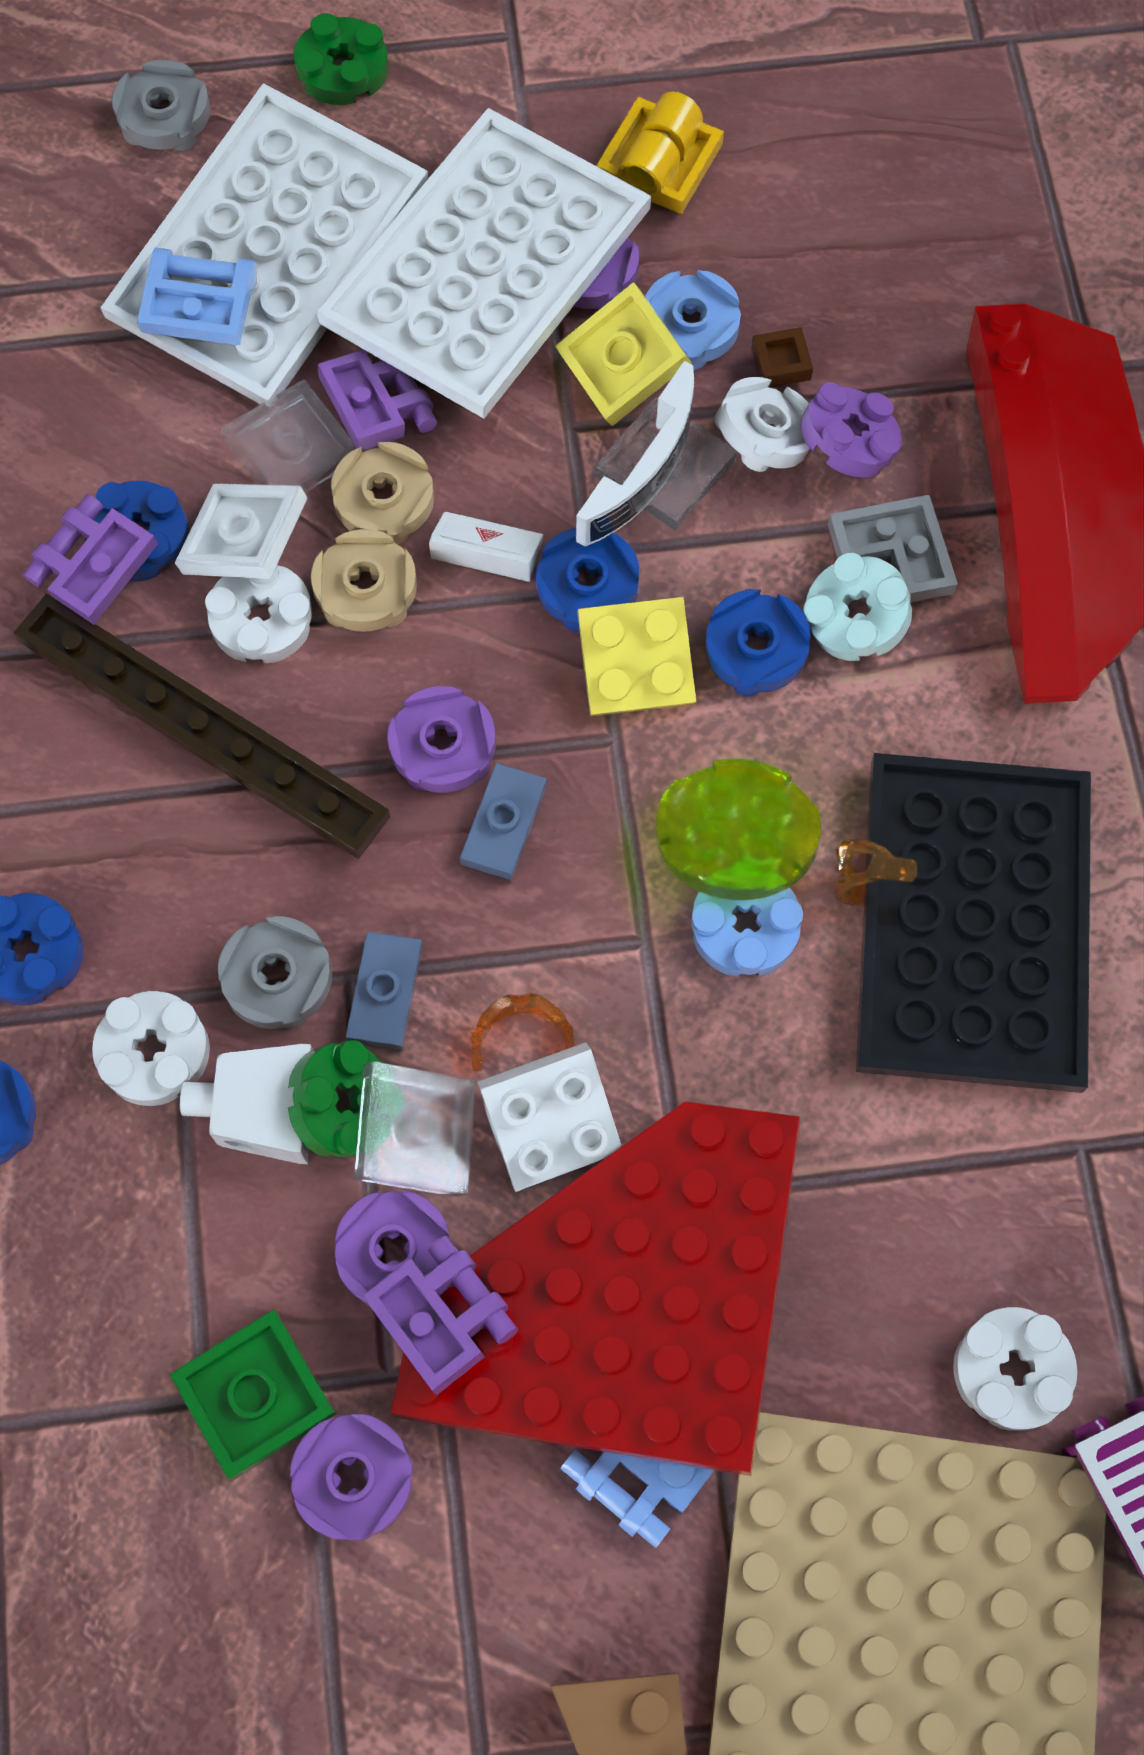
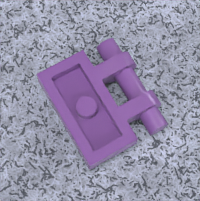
(364, 404)
(101, 564)
(425, 1326)

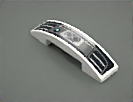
(616, 504)

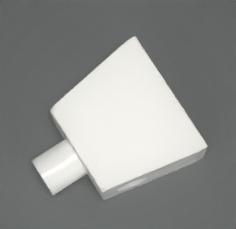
(250, 1102)

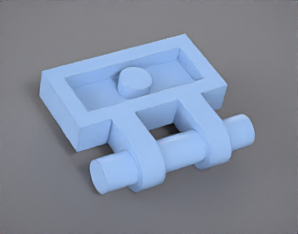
(664, 1480)

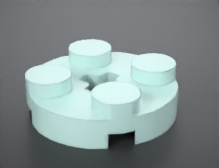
(850, 580)

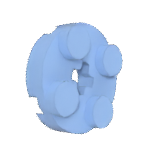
(701, 293)
(748, 951)

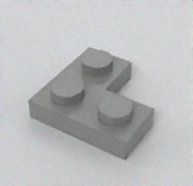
(906, 535)

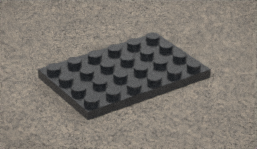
(988, 948)

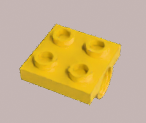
(663, 149)

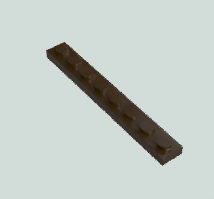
(203, 726)

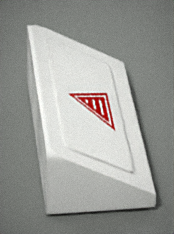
(485, 546)

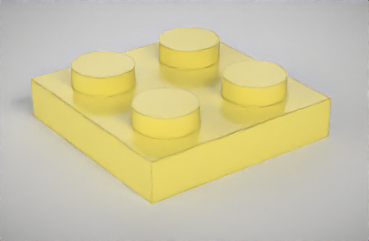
(622, 354)
(636, 656)

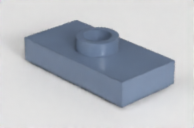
(503, 821)
(384, 991)

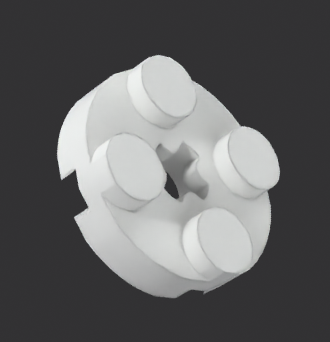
(745, 421)
(258, 639)
(131, 1022)
(994, 1396)

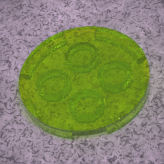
(738, 830)

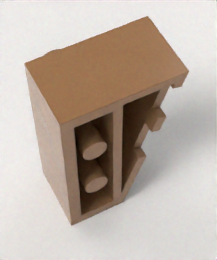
(624, 1715)

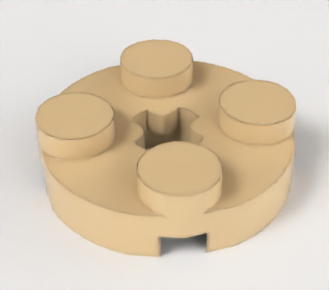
(376, 467)
(371, 607)

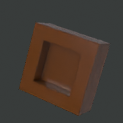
(782, 357)

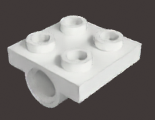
(550, 1116)

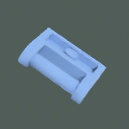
(195, 308)

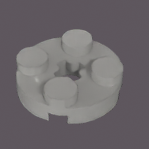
(167, 127)
(286, 1002)

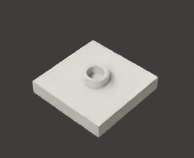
(241, 530)

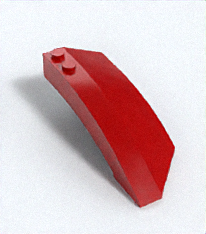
(1064, 493)

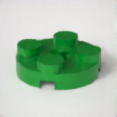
(338, 37)
(314, 1097)

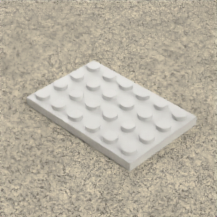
(300, 204)
(484, 262)

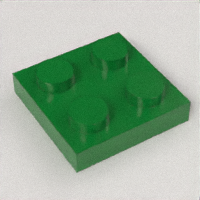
(252, 1395)

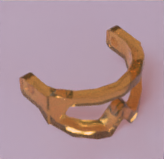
(881, 867)
(512, 1005)

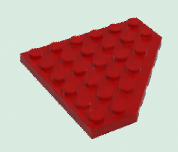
(636, 1299)

